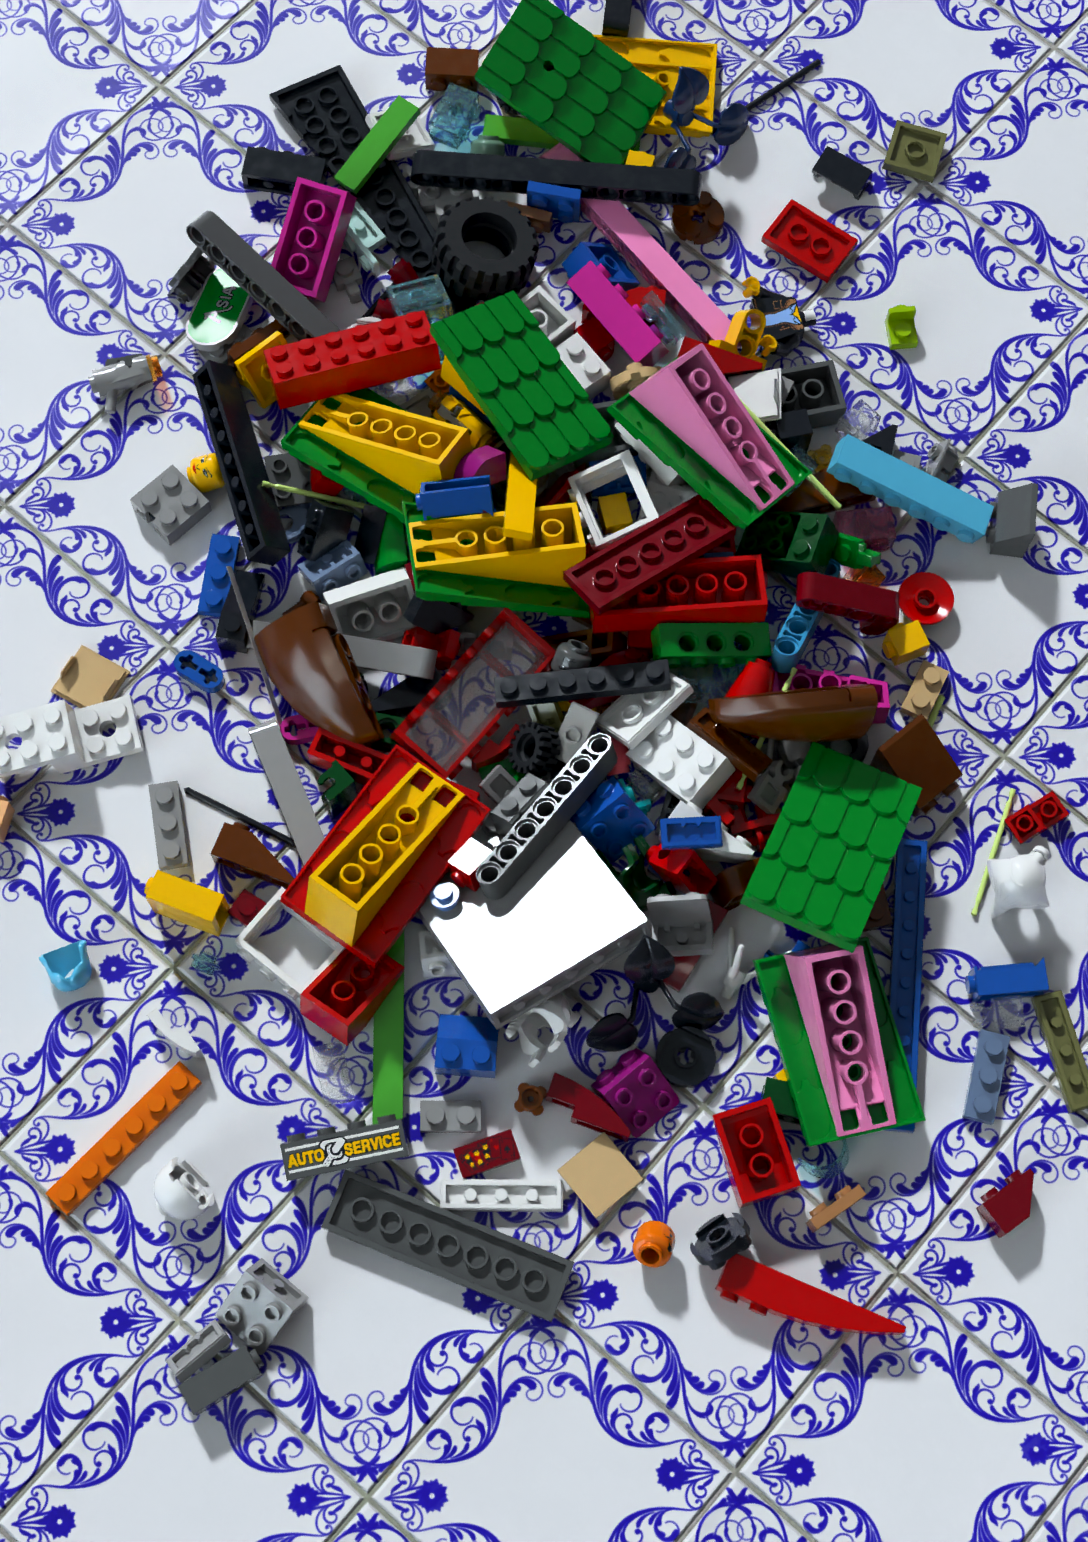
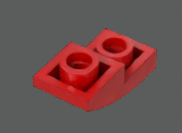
(1036, 817)

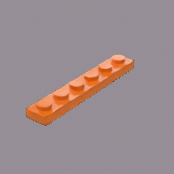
(123, 1138)

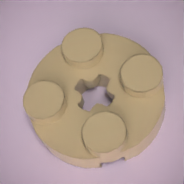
(629, 379)

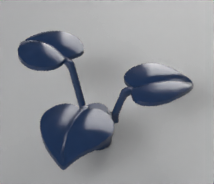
(692, 90)

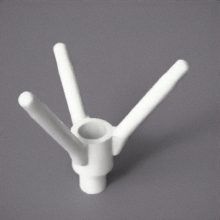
(734, 976)

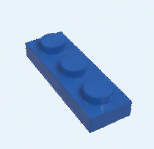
(216, 580)

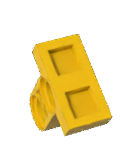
(740, 332)

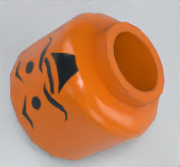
(653, 1244)

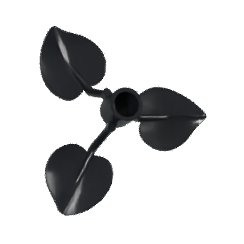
(647, 968)

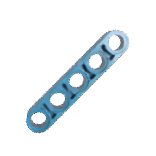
(798, 631)

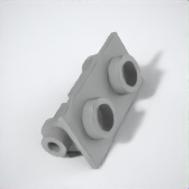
(941, 458)

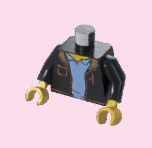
(783, 319)

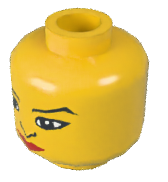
(205, 473)

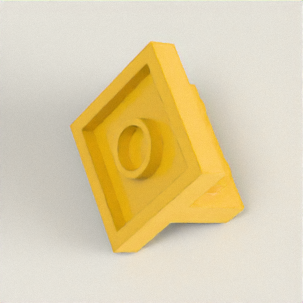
(253, 370)

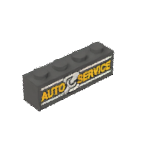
(344, 1149)

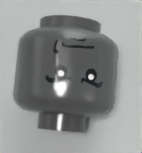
(571, 655)

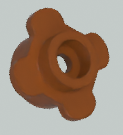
(525, 1091)

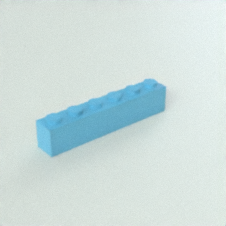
(910, 489)

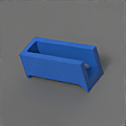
(455, 497)
(1007, 980)

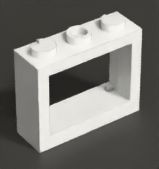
(600, 475)
(268, 968)

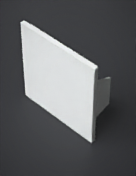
(760, 392)

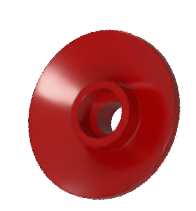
(930, 588)

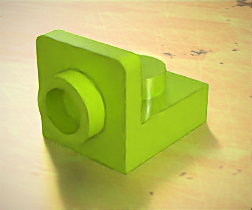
(901, 327)

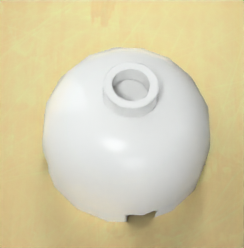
(181, 1191)

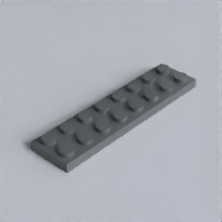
(448, 1245)

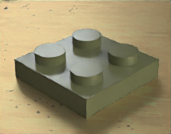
(914, 151)

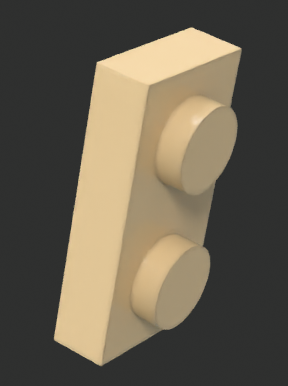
(924, 690)

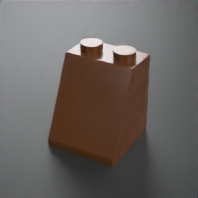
(919, 759)

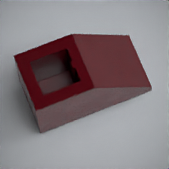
(1010, 1205)

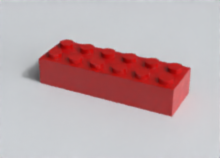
(352, 359)
(698, 592)

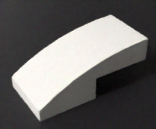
(179, 1038)

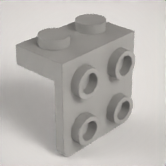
(682, 923)

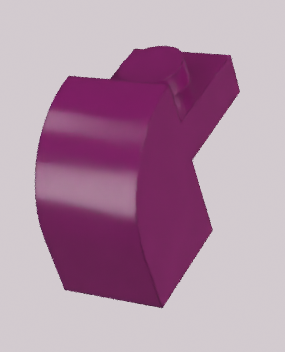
(483, 462)

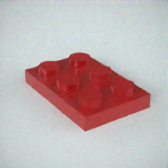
(809, 240)

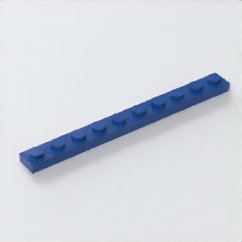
(908, 950)

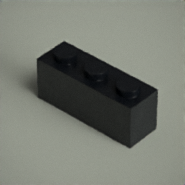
(278, 171)

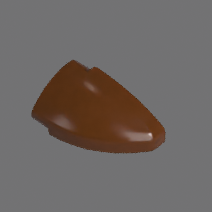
(318, 673)
(800, 714)

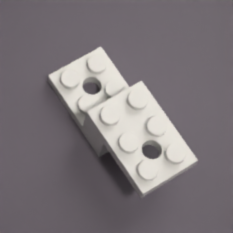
(68, 736)

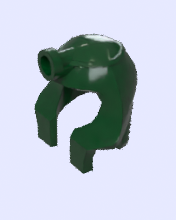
(634, 876)

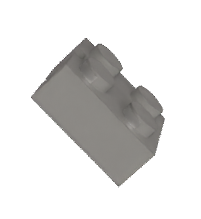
(171, 504)

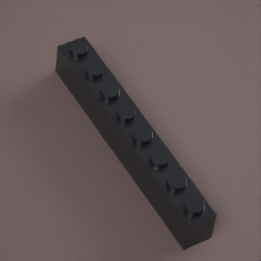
(241, 463)

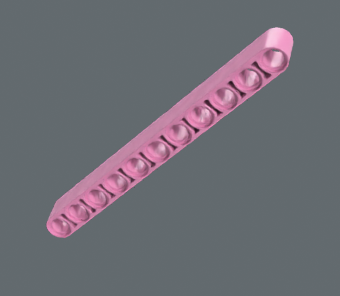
(652, 261)

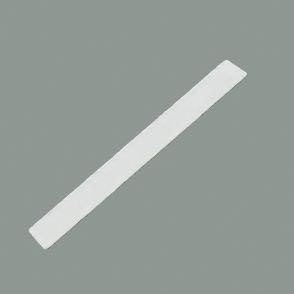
(251, 635)

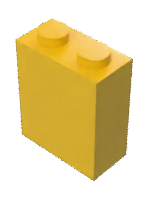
(187, 902)

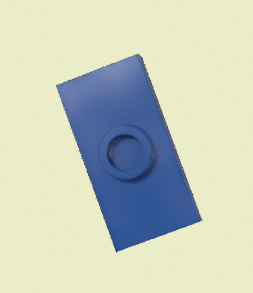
(691, 833)

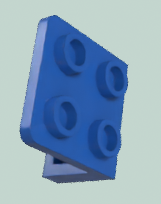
(611, 819)

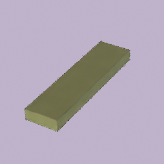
(1063, 1049)

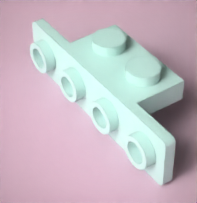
(363, 238)

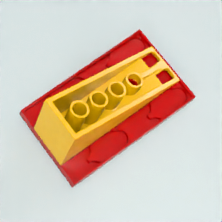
(385, 856)

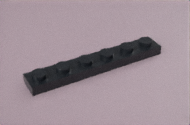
(582, 683)

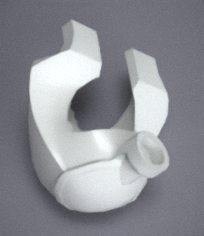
(1019, 881)
(552, 1013)

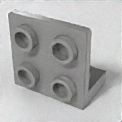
(260, 1305)

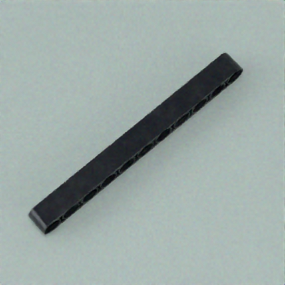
(595, 180)

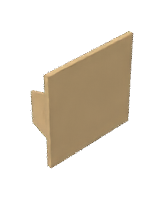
(89, 679)
(600, 1175)

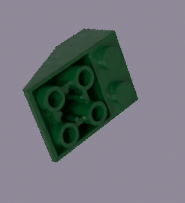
(790, 542)

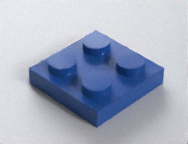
(560, 200)

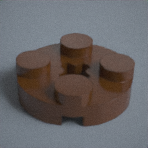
(694, 231)

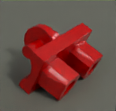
(755, 828)

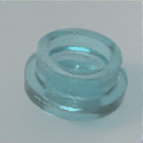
(205, 962)

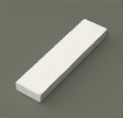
(501, 1195)

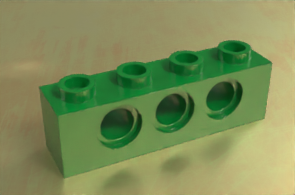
(752, 637)

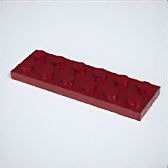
(649, 554)

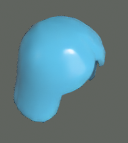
(63, 960)

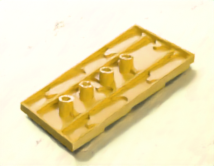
(661, 63)

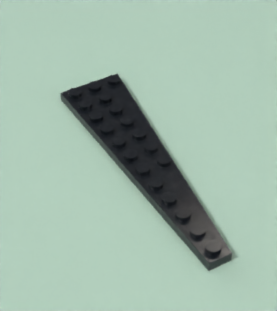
(333, 125)

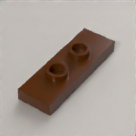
(731, 744)

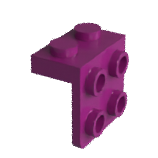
(636, 1091)

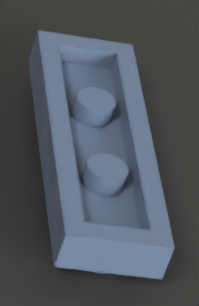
(986, 1077)

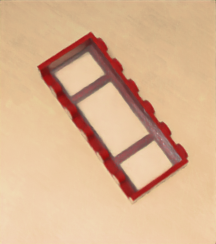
(463, 702)

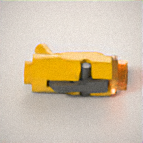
(454, 411)

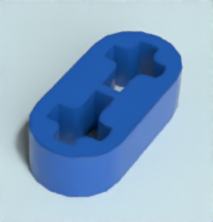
(202, 666)

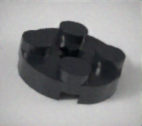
(701, 1051)
(721, 1240)

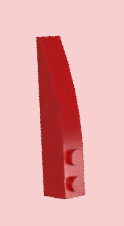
(792, 1299)

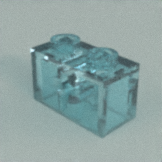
(454, 116)

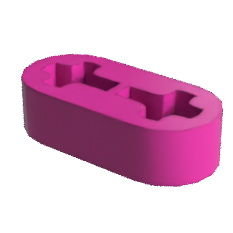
(303, 735)

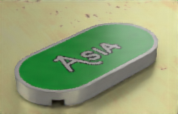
(217, 312)

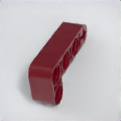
(871, 605)

